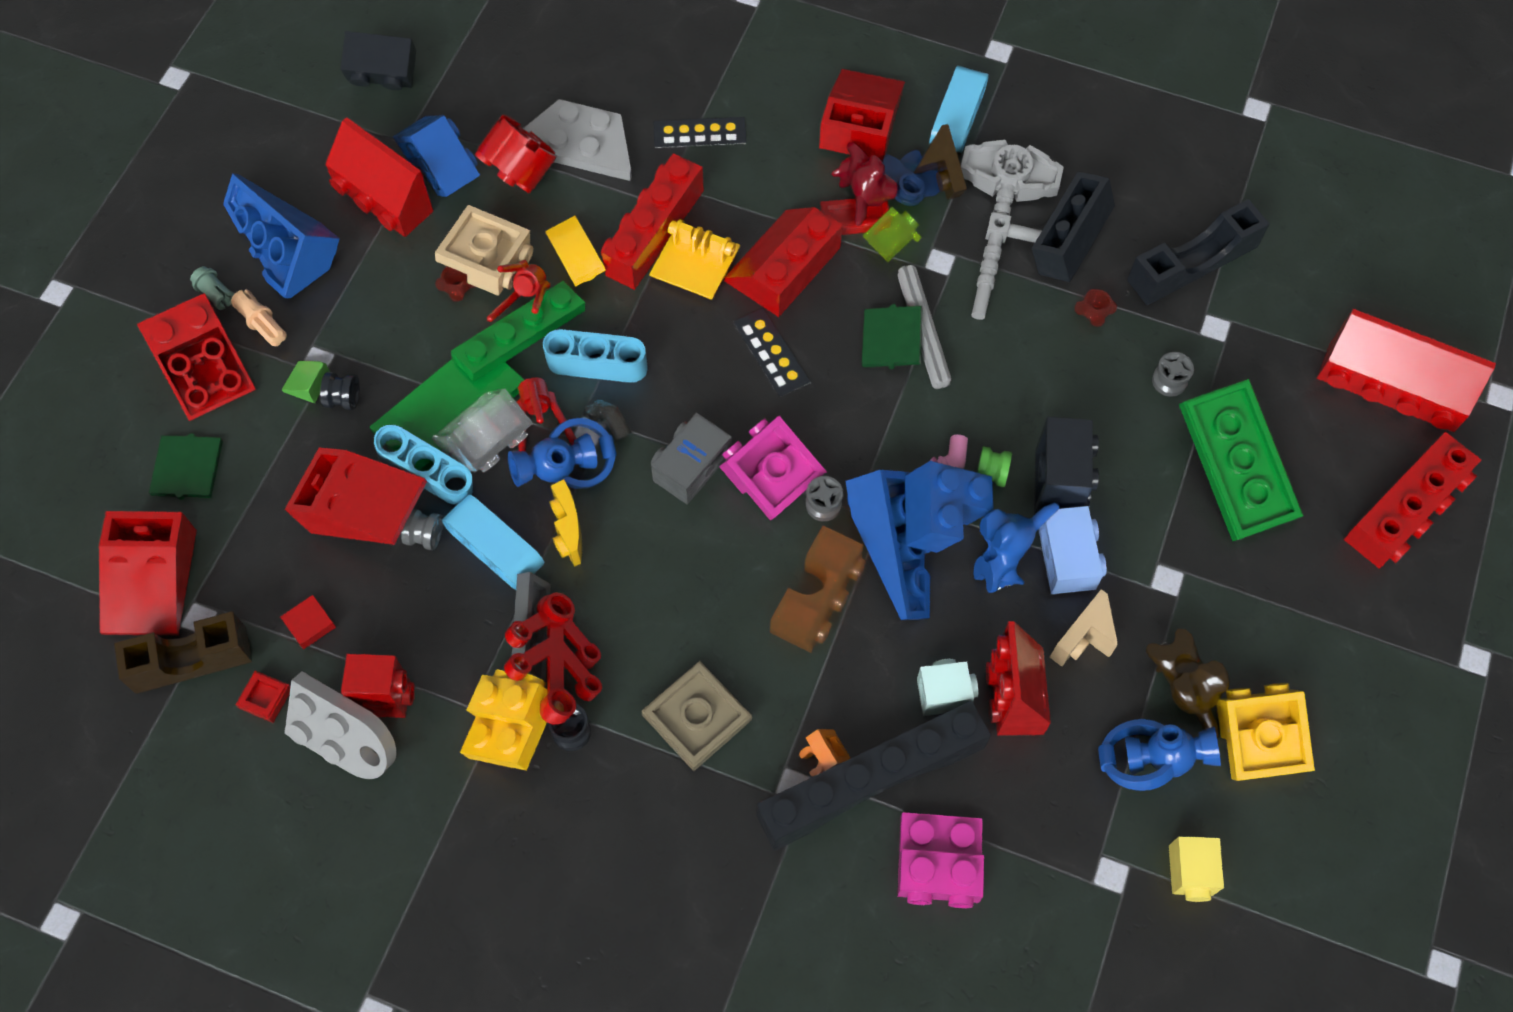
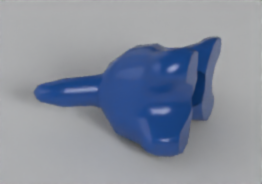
(1008, 540)

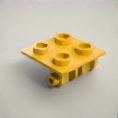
(694, 259)

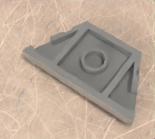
(584, 138)

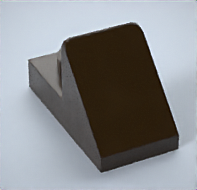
(943, 155)

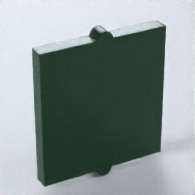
(892, 336)
(186, 466)

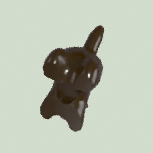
(1193, 684)

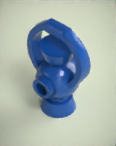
(555, 459)
(1168, 751)

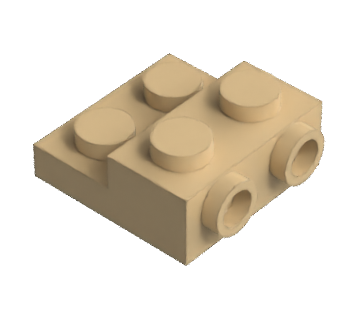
(480, 245)

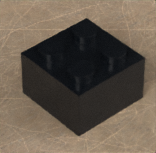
(1065, 463)

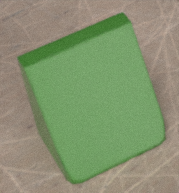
(306, 380)

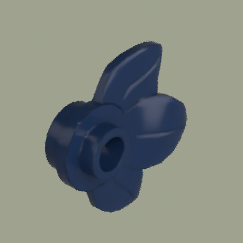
(902, 172)

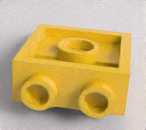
(505, 720)
(1265, 732)

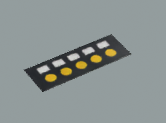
(699, 132)
(771, 352)

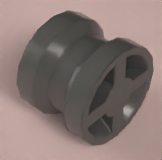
(1174, 365)
(827, 490)
(422, 530)

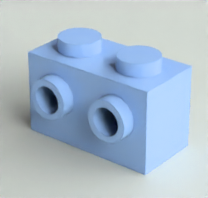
(1072, 551)

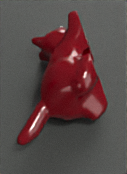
(867, 180)

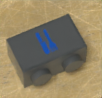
(690, 458)

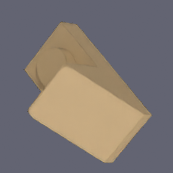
(1092, 627)

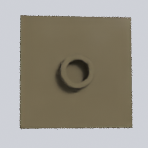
(696, 715)

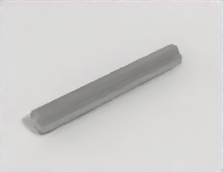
(930, 343)

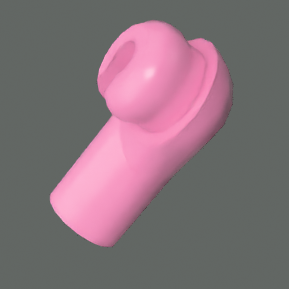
(956, 454)

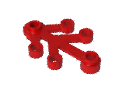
(556, 614)

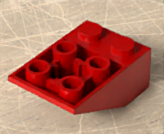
(860, 112)
(196, 356)
(354, 497)
(144, 571)
(1018, 684)

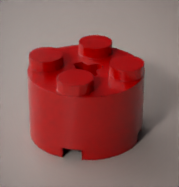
(516, 153)

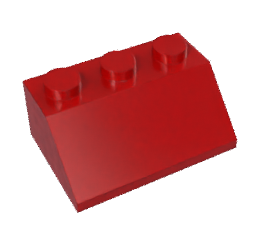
(378, 179)
(786, 258)

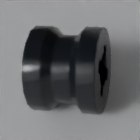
(339, 391)

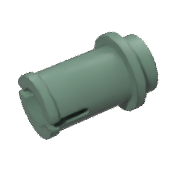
(206, 281)

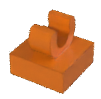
(827, 748)

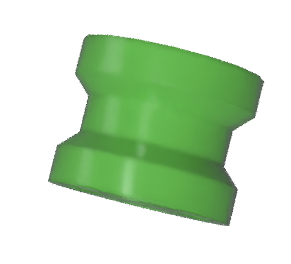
(994, 465)

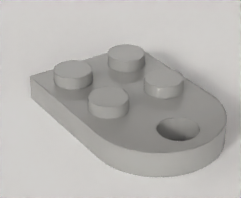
(338, 729)

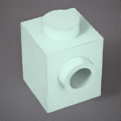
(945, 686)

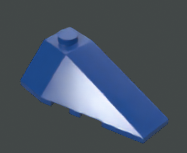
(285, 240)
(879, 515)

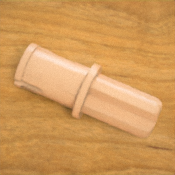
(258, 317)

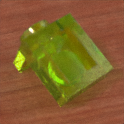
(892, 233)

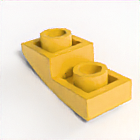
(575, 251)
(567, 526)

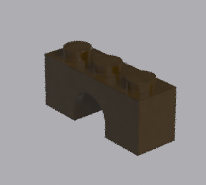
(158, 662)

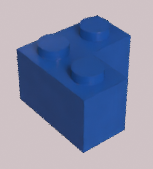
(436, 149)
(941, 501)

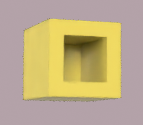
(1196, 867)

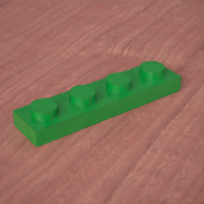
(517, 331)

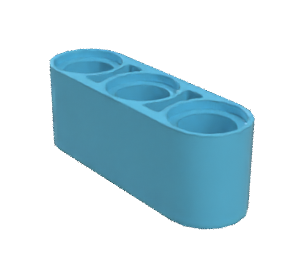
(961, 104)
(582, 345)
(417, 449)
(492, 540)

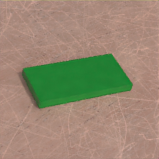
(441, 401)
(1240, 460)

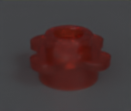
(446, 281)
(1098, 299)

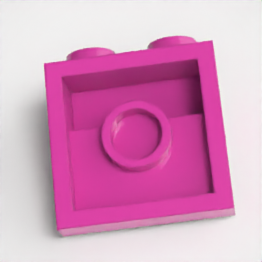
(771, 466)
(940, 859)

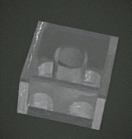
(484, 431)

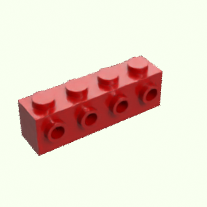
(645, 229)
(1412, 500)

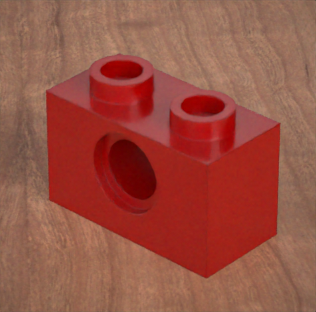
(378, 684)

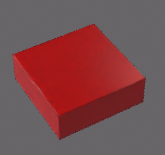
(308, 622)
(263, 696)

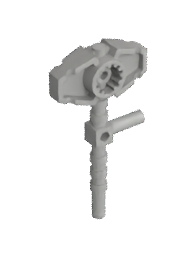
(1011, 174)

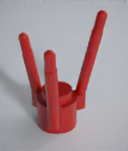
(526, 282)
(536, 401)

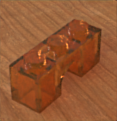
(804, 617)

